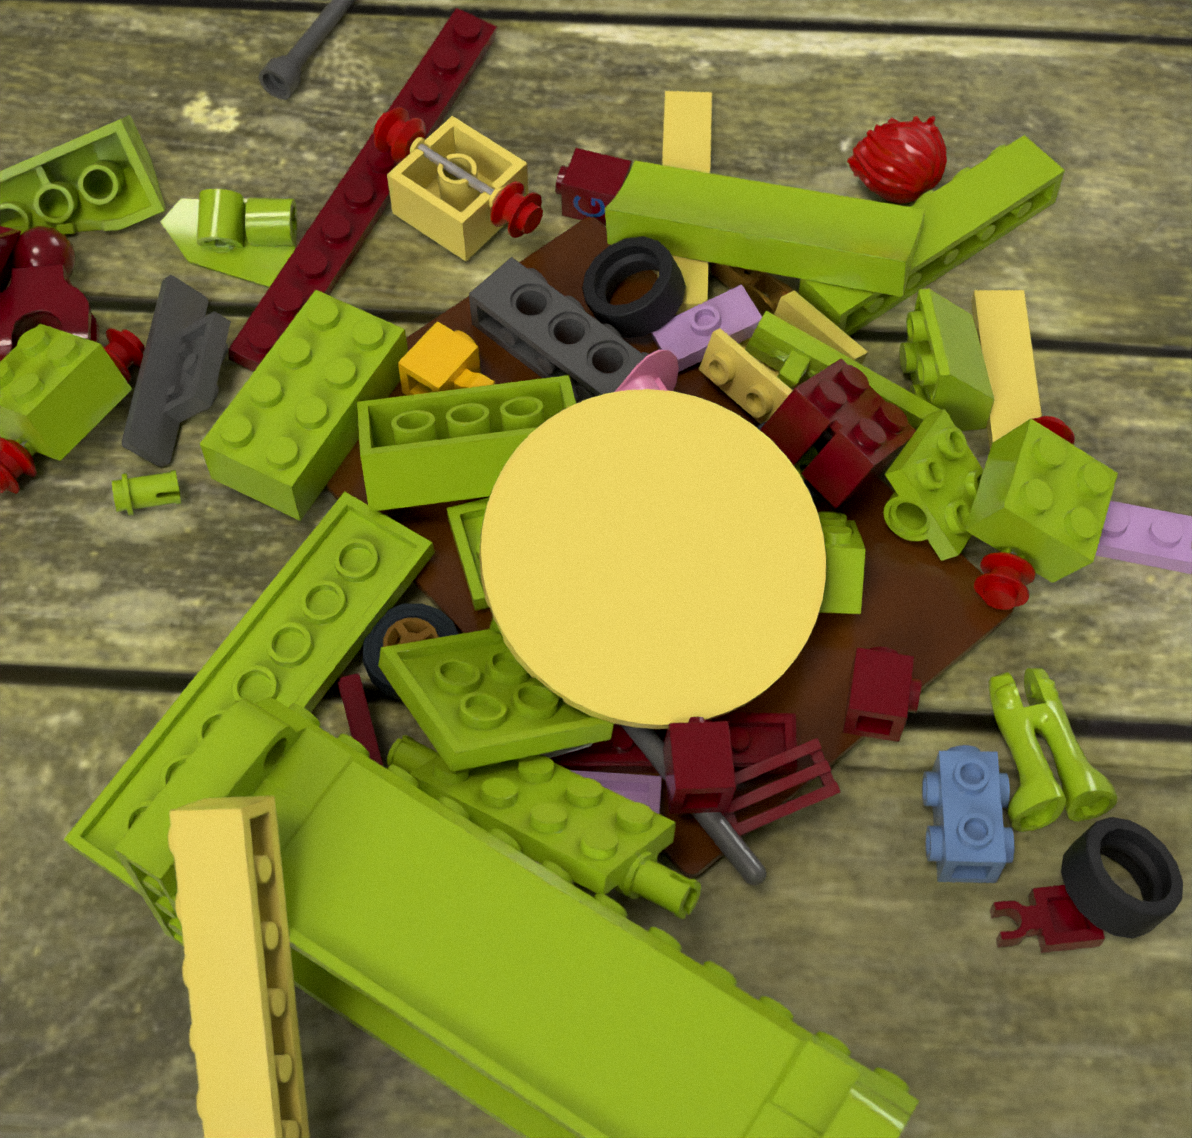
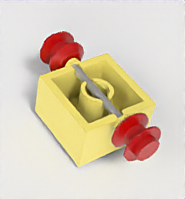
(455, 183)

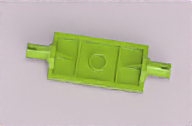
(562, 820)

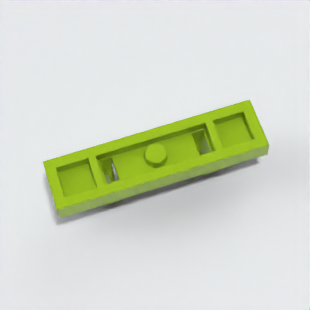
(803, 356)

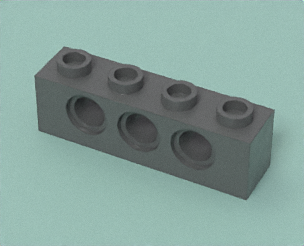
(503, 311)

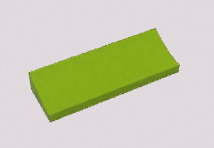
(768, 227)

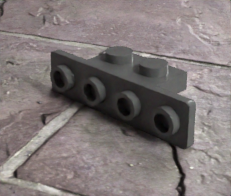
(176, 370)

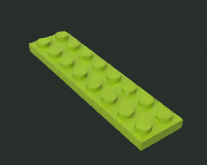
(282, 648)

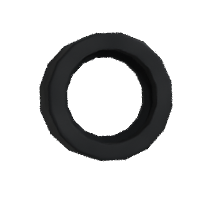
(618, 263)
(1102, 898)

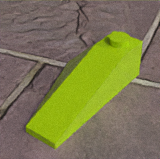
(83, 184)

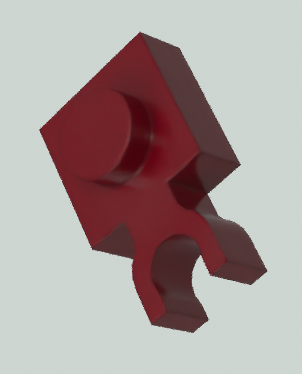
(1050, 918)

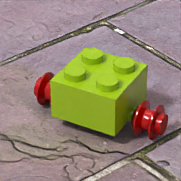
(57, 392)
(1038, 507)

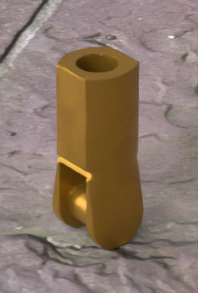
(755, 284)

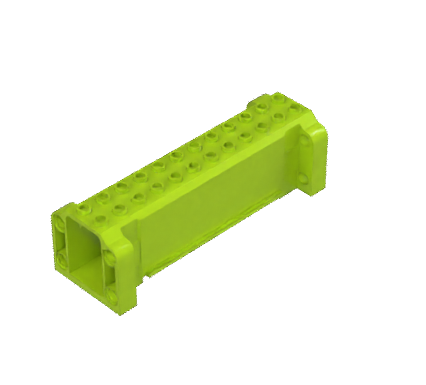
(499, 964)

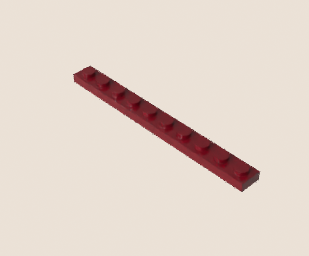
(363, 190)

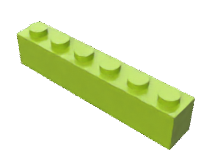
(958, 223)

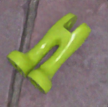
(1039, 797)

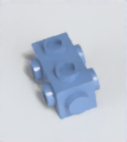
(967, 816)

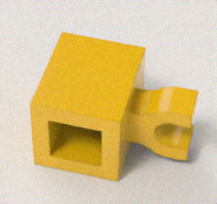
(441, 363)

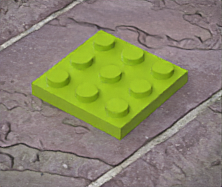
(482, 702)

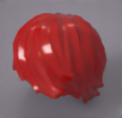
(900, 159)

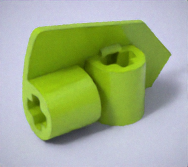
(235, 233)

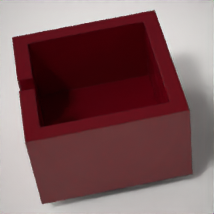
(862, 424)

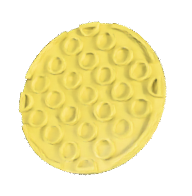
(652, 558)

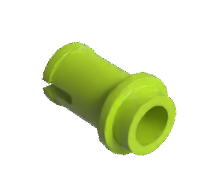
(145, 491)

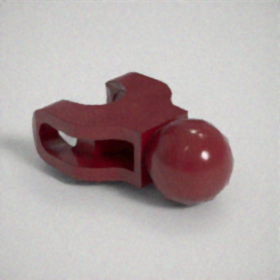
(42, 290)

